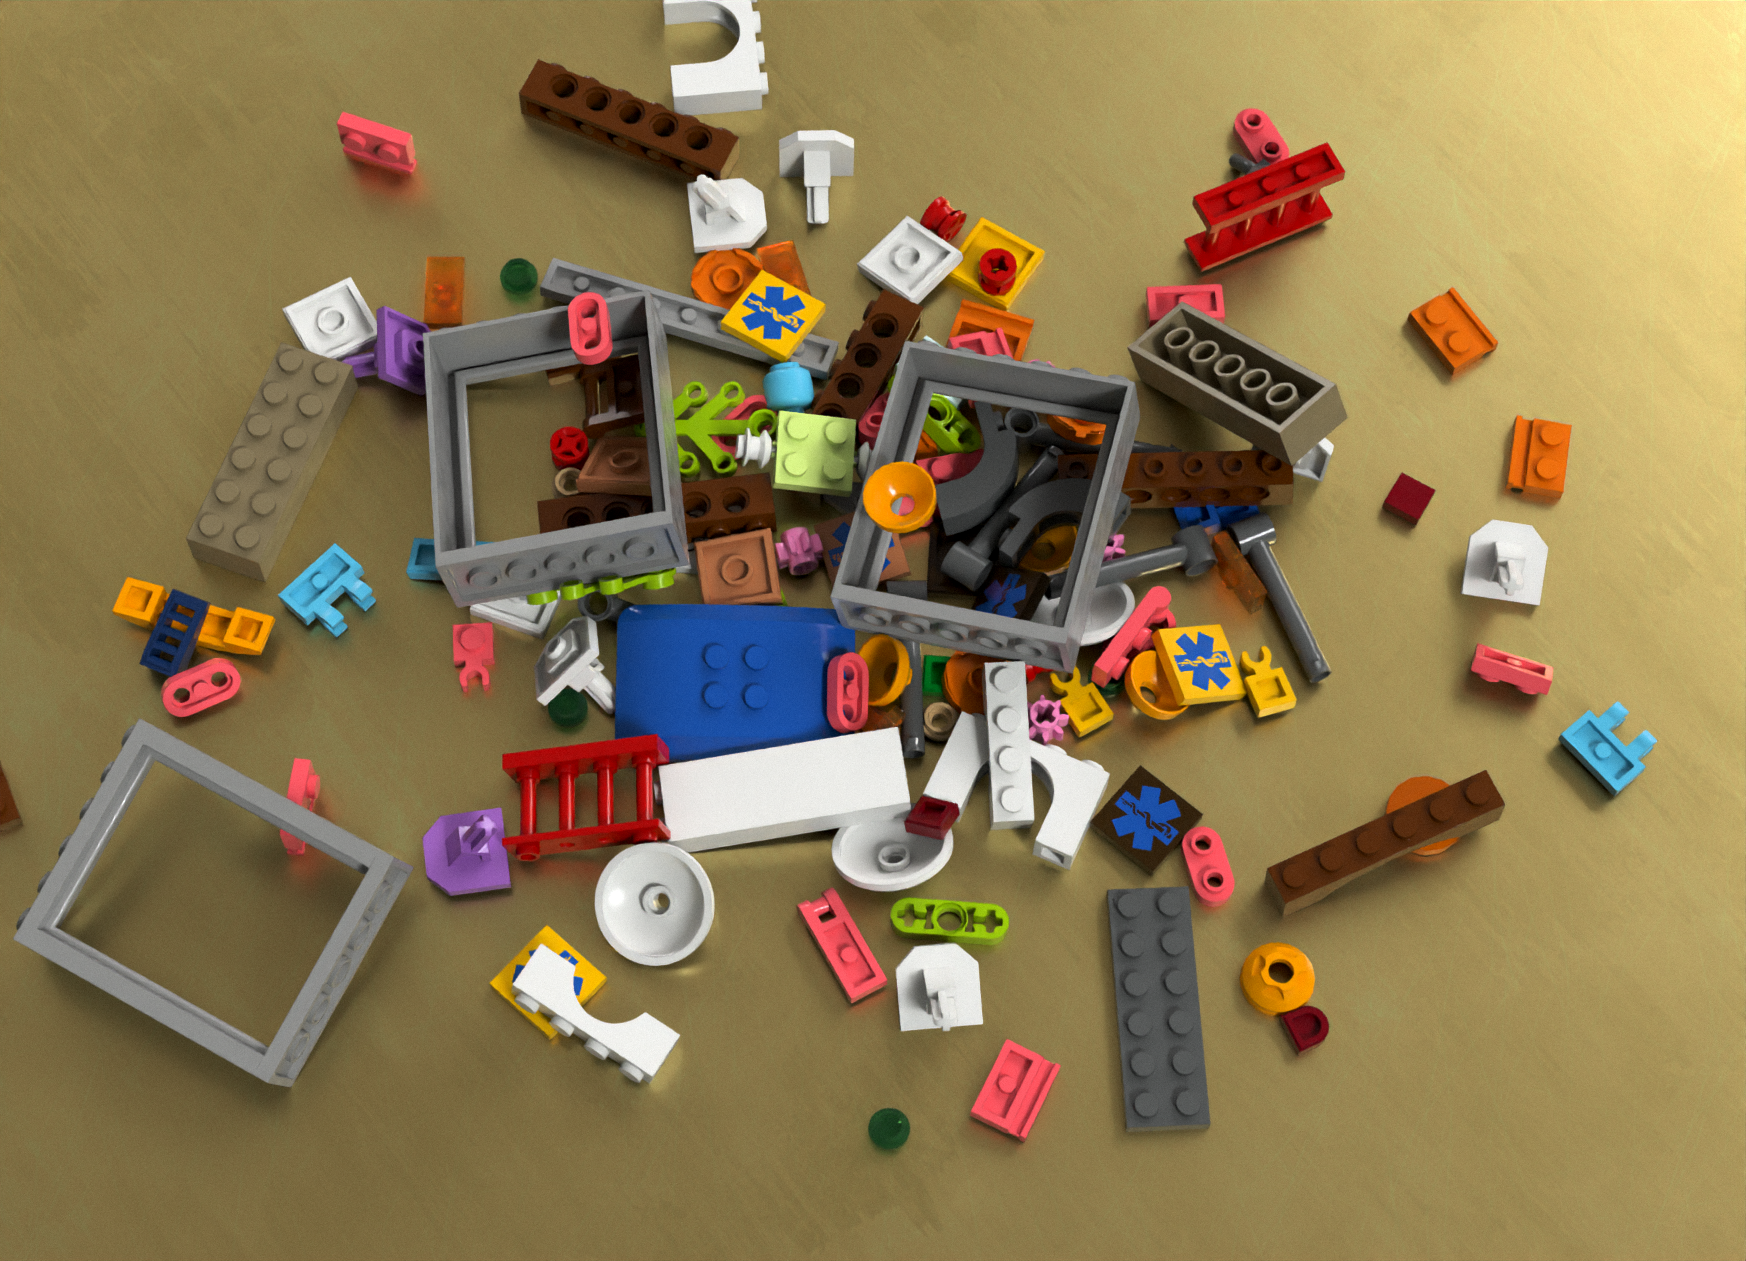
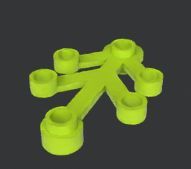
(702, 426)
(607, 585)

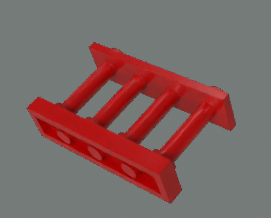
(1263, 206)
(566, 765)

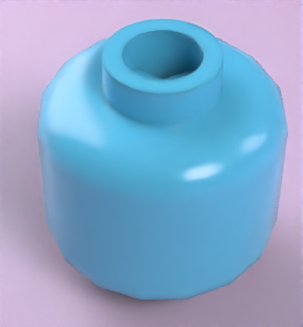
(788, 388)

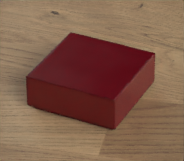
(1408, 498)
(931, 818)

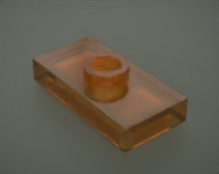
(784, 263)
(444, 292)
(1237, 573)

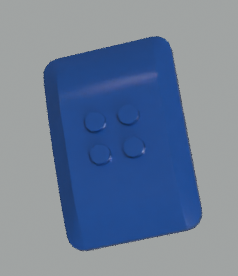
(726, 676)

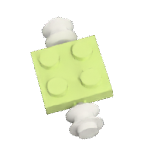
(809, 453)

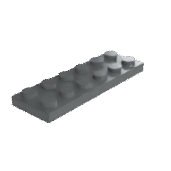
(1157, 1009)

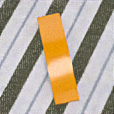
(222, 630)

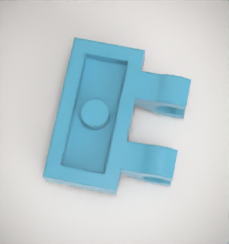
(322, 584)
(1602, 752)

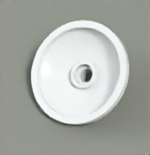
(1107, 614)
(887, 857)
(630, 907)

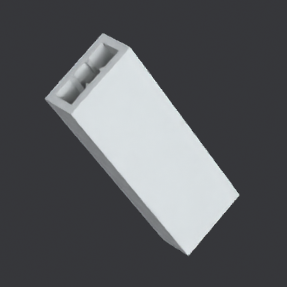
(784, 790)

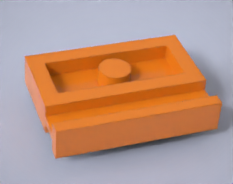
(978, 317)
(1452, 331)
(1538, 456)

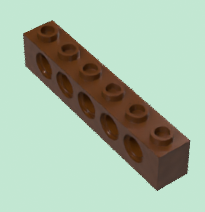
(608, 126)
(886, 315)
(1195, 478)
(711, 496)

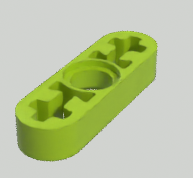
(959, 426)
(962, 909)

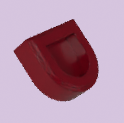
(1305, 1028)

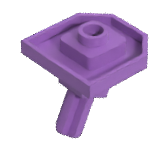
(397, 354)
(467, 852)

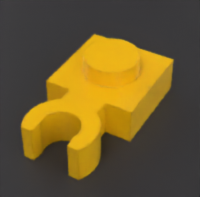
(1266, 688)
(1083, 704)

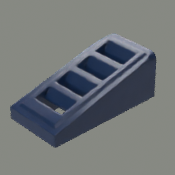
(157, 644)

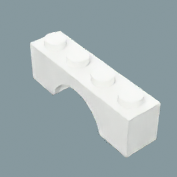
(1008, 745)
(636, 1045)

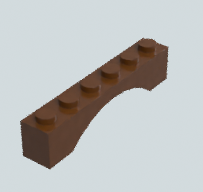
(1338, 861)

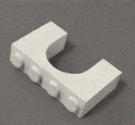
(730, 82)
(1072, 786)

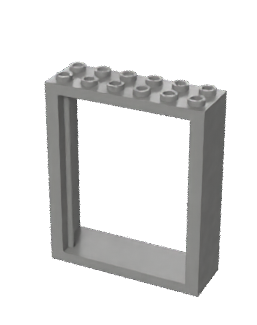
(1014, 384)
(583, 553)
(333, 971)

